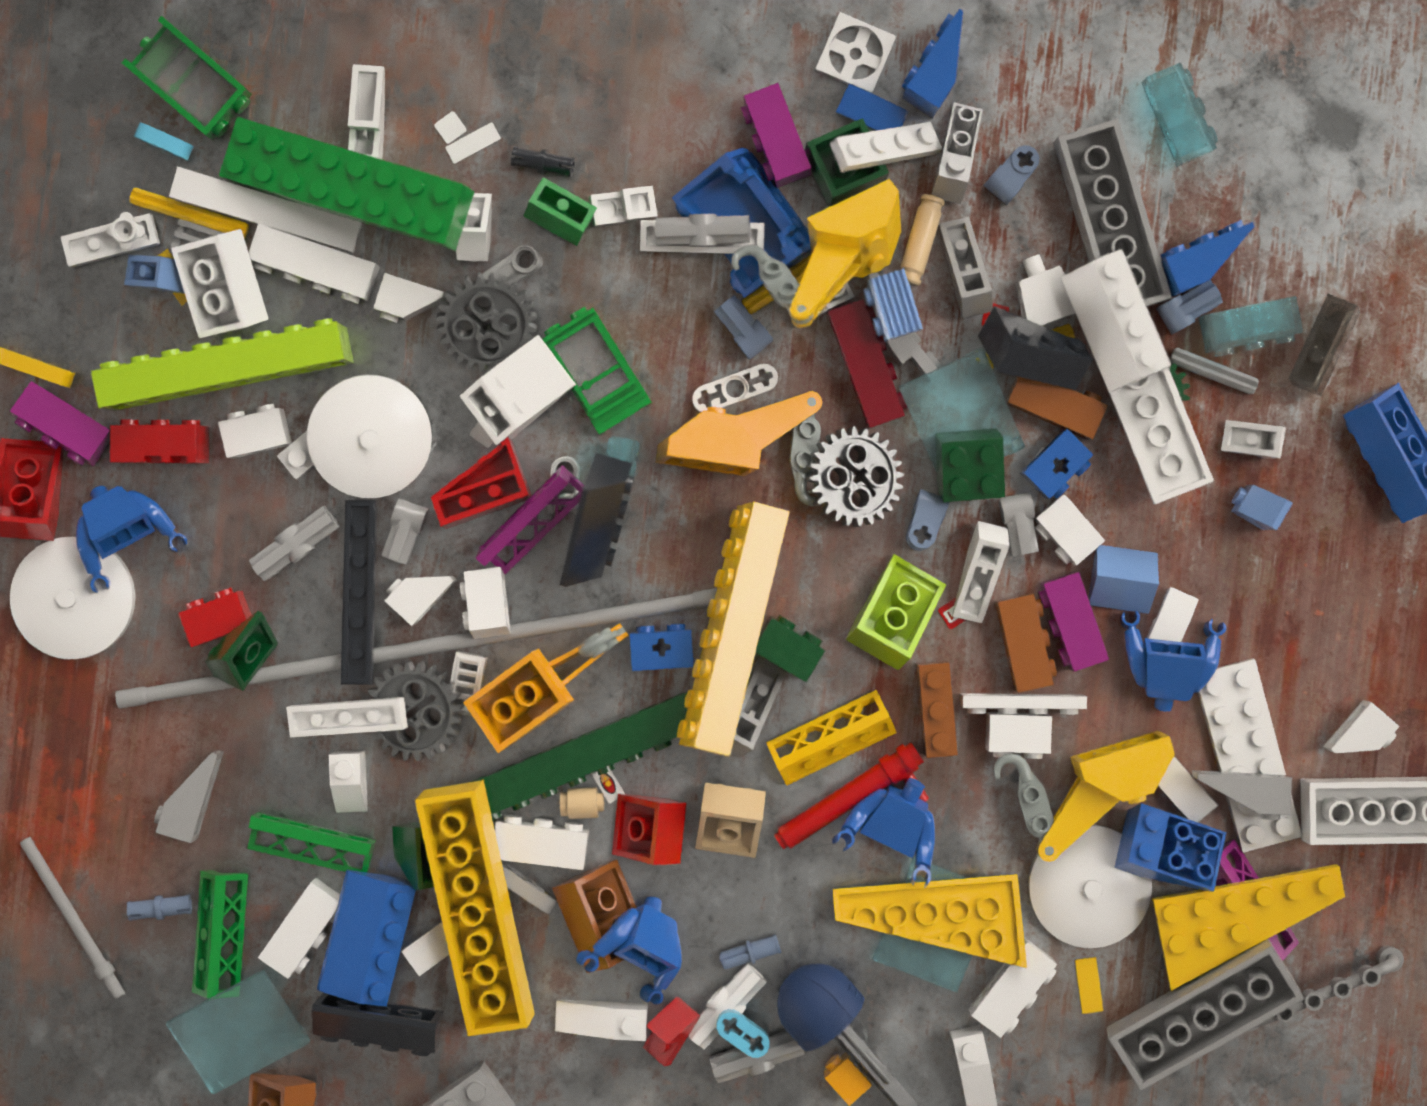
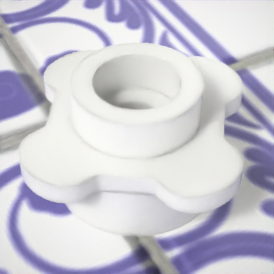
(125, 221)

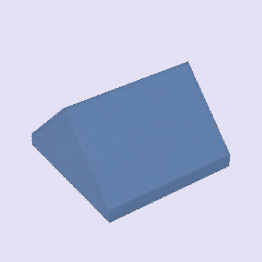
(1124, 579)

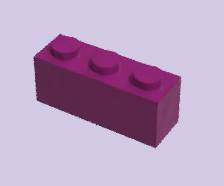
(775, 135)
(60, 425)
(1073, 622)

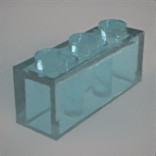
(1180, 114)
(1251, 326)

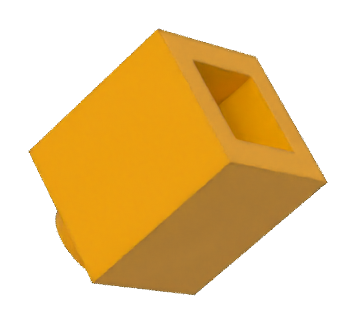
(846, 1077)

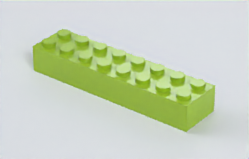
(222, 366)

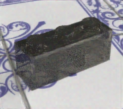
(1324, 344)

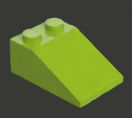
(896, 612)

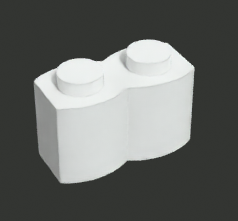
(1068, 530)

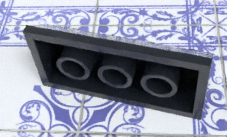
(597, 520)
(388, 1026)

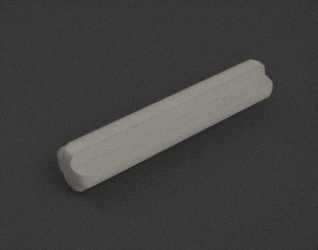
(1214, 371)

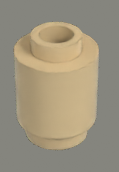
(581, 803)

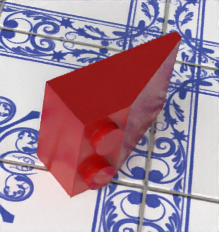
(29, 489)

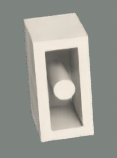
(254, 432)
(486, 603)
(1018, 734)

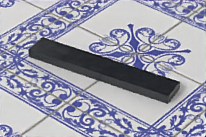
(359, 592)

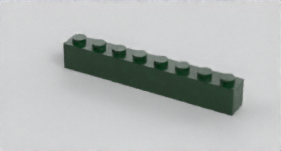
(583, 755)

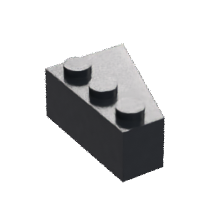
(1033, 350)

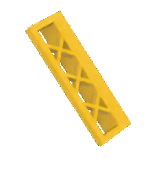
(834, 742)

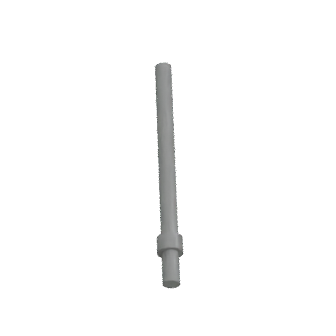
(104, 970)

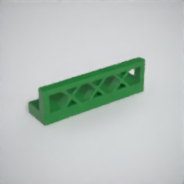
(309, 834)
(210, 929)

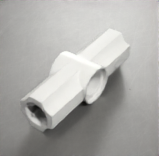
(732, 996)

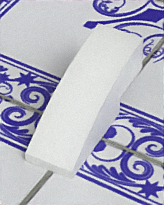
(367, 110)

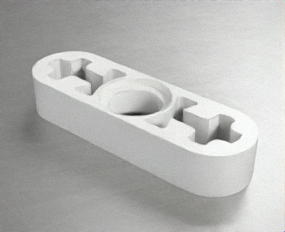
(754, 373)

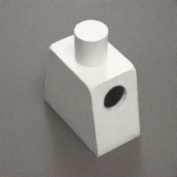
(1043, 294)

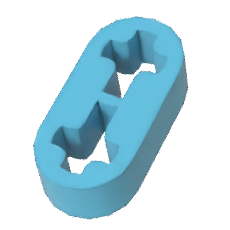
(163, 141)
(739, 1039)

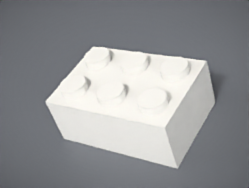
(219, 283)

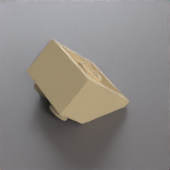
(730, 820)

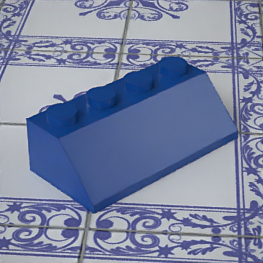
(1395, 449)
(366, 937)

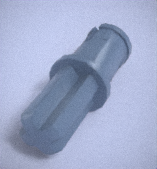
(750, 952)

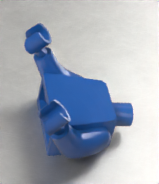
(116, 521)
(1171, 667)
(897, 821)
(646, 940)

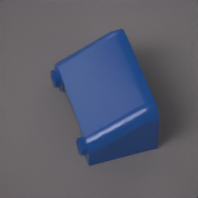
(740, 188)

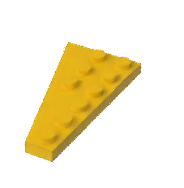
(957, 914)
(1210, 927)

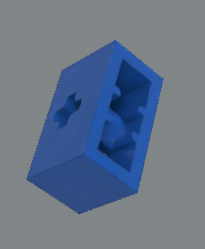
(1062, 447)
(645, 658)

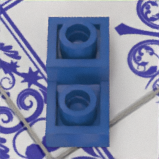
(874, 110)

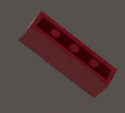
(866, 364)

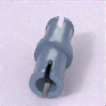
(159, 907)

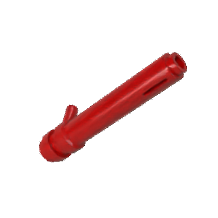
(889, 770)

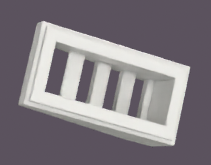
(469, 658)

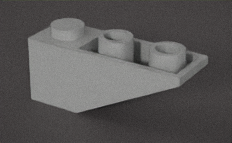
(957, 153)

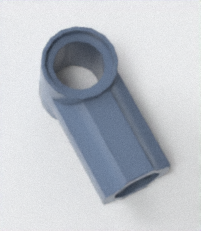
(1184, 309)
(747, 332)

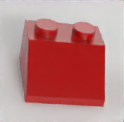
(649, 829)

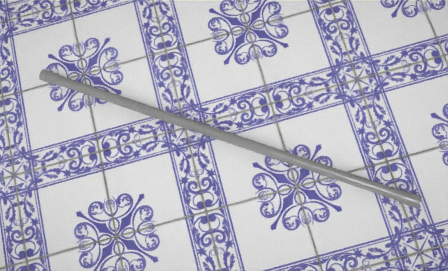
(695, 600)

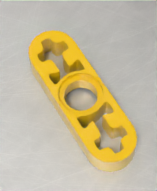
(36, 368)

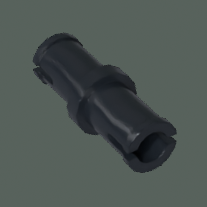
(542, 161)

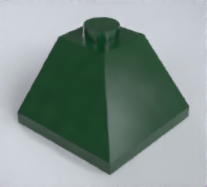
(242, 651)
(412, 855)

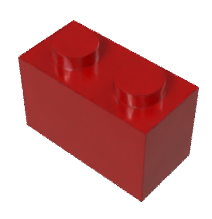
(215, 618)

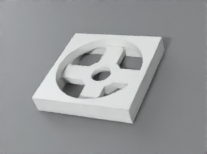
(865, 30)

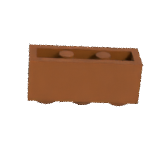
(1058, 406)
(1025, 642)
(936, 709)

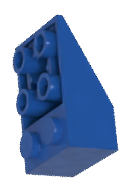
(933, 81)
(1206, 254)
(1170, 848)

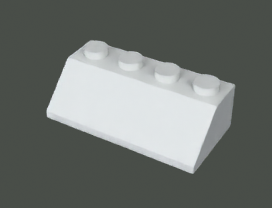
(1115, 321)

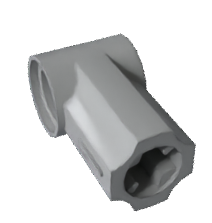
(511, 266)
(1018, 515)
(406, 522)

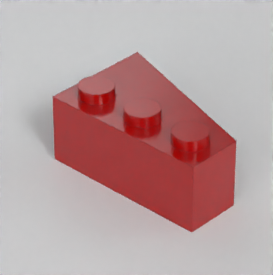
(160, 442)
(484, 488)

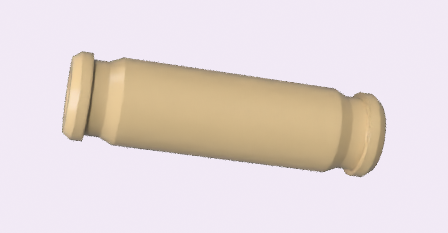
(921, 238)

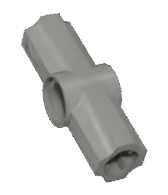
(702, 230)
(294, 543)
(736, 1063)

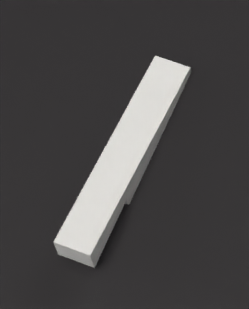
(264, 209)

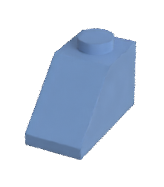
(153, 273)
(1260, 507)

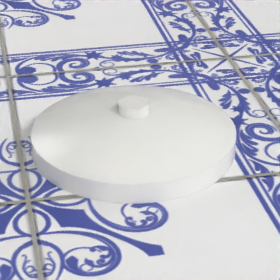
(369, 436)
(58, 607)
(1084, 896)

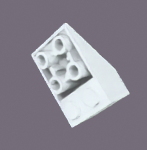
(517, 390)

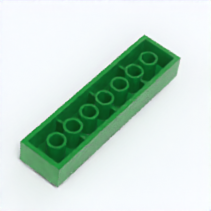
(347, 183)

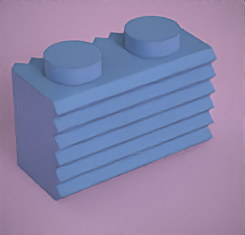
(893, 305)

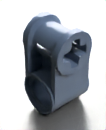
(1010, 177)
(926, 514)

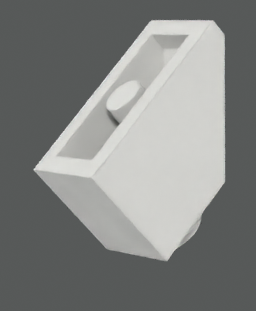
(476, 233)
(404, 298)
(417, 595)
(1363, 731)
(348, 780)

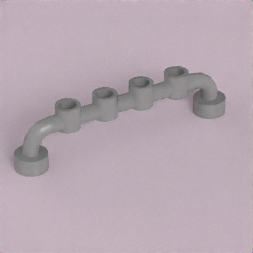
(1388, 960)

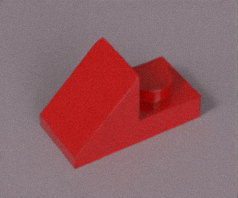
(670, 1031)

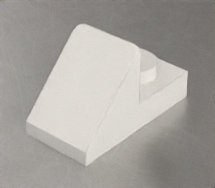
(1253, 439)

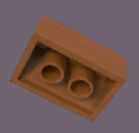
(592, 905)
(280, 1090)

